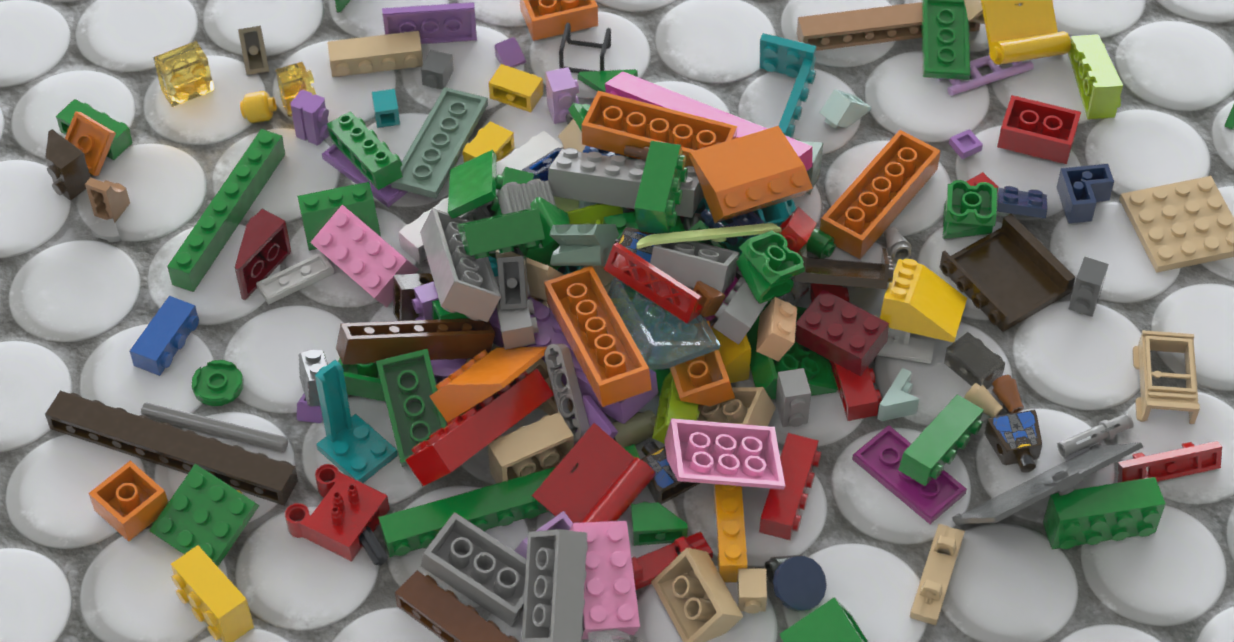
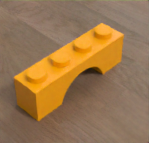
(730, 531)

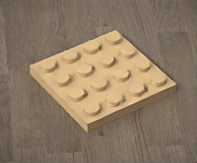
(1181, 223)

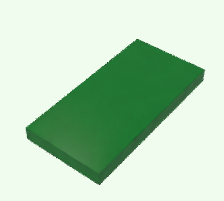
(945, 39)
(472, 184)

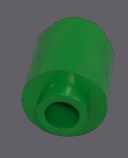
(820, 244)

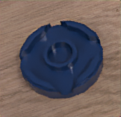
(799, 583)

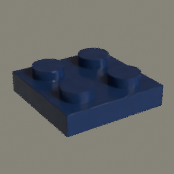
(1021, 202)

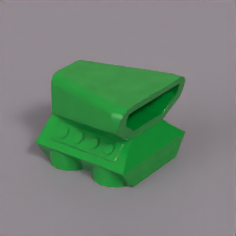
(969, 210)
(550, 216)
(768, 266)

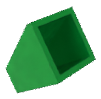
(825, 624)

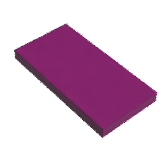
(882, 460)

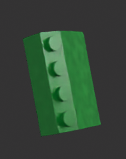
(765, 369)

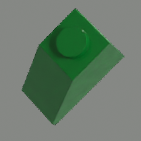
(655, 524)

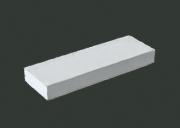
(295, 278)

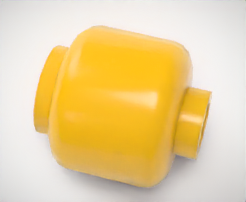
(257, 106)

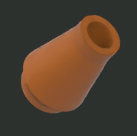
(1007, 392)

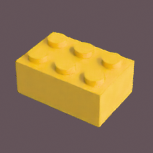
(211, 596)

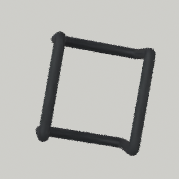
(567, 37)

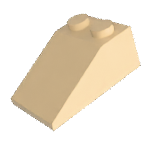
(748, 407)

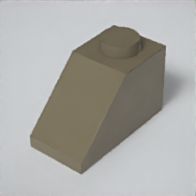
(253, 50)

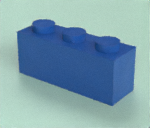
(164, 335)

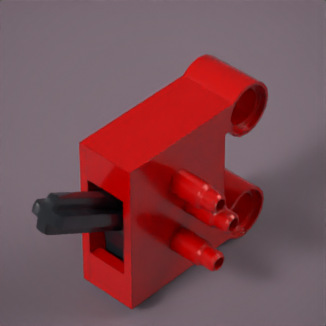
(343, 518)

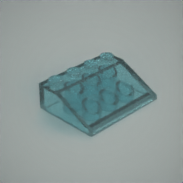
(658, 333)

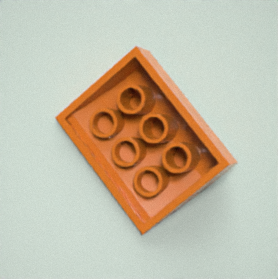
(749, 173)
(482, 378)

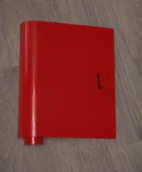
(600, 485)

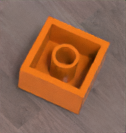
(129, 500)

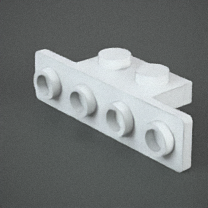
(904, 347)

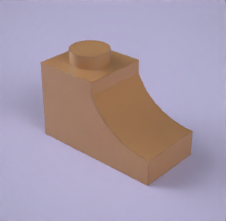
(107, 198)

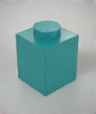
(385, 108)

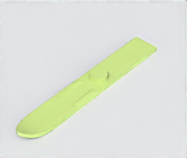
(714, 234)

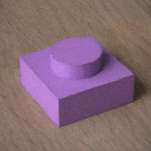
(965, 144)

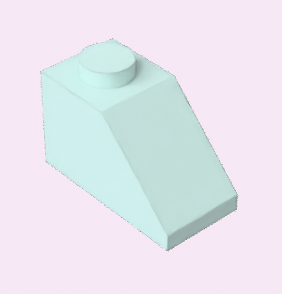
(843, 109)

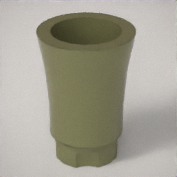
(636, 429)

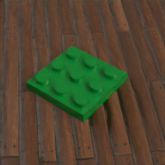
(204, 514)

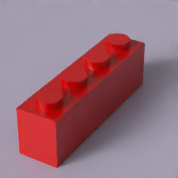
(783, 505)

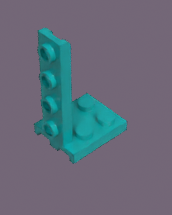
(793, 60)
(349, 440)

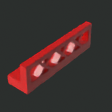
(653, 283)

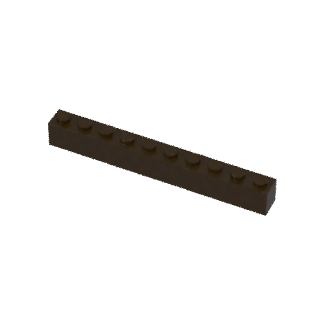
(171, 446)

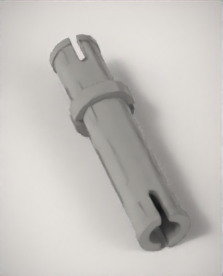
(1120, 424)

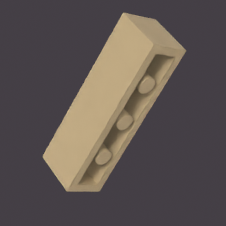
(375, 53)

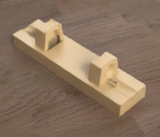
(937, 574)

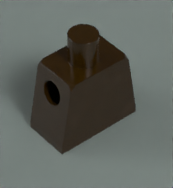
(404, 293)

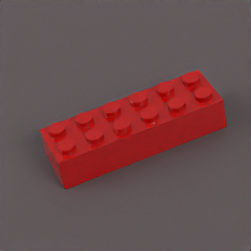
(477, 427)

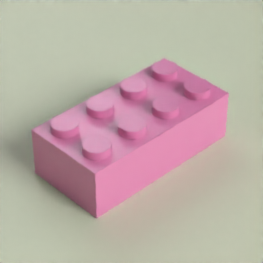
(362, 254)
(609, 579)

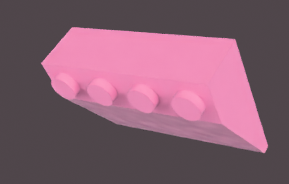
(724, 454)

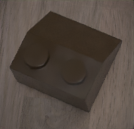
(66, 166)

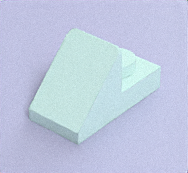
(898, 400)

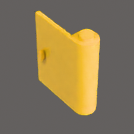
(1022, 31)

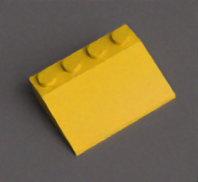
(922, 302)

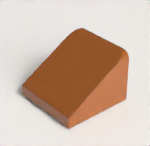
(710, 300)

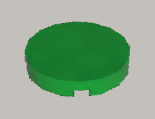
(217, 383)

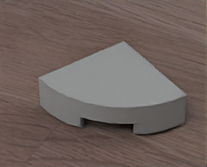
(106, 230)

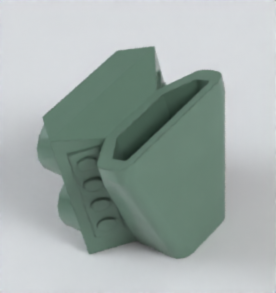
(583, 244)

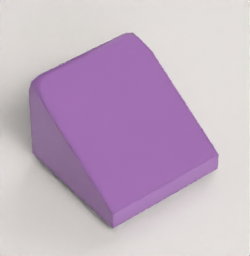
(509, 53)
(307, 413)

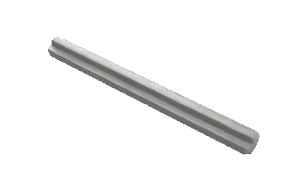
(215, 427)

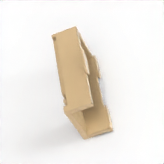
(1159, 396)

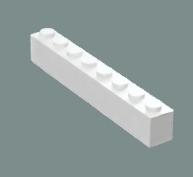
(518, 159)

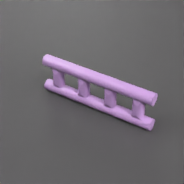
(979, 80)

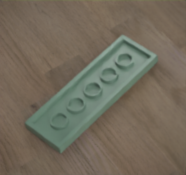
(440, 142)

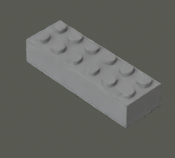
(611, 180)
(460, 279)

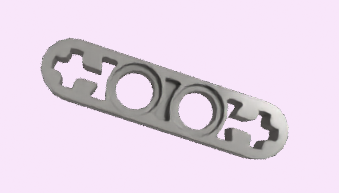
(570, 391)

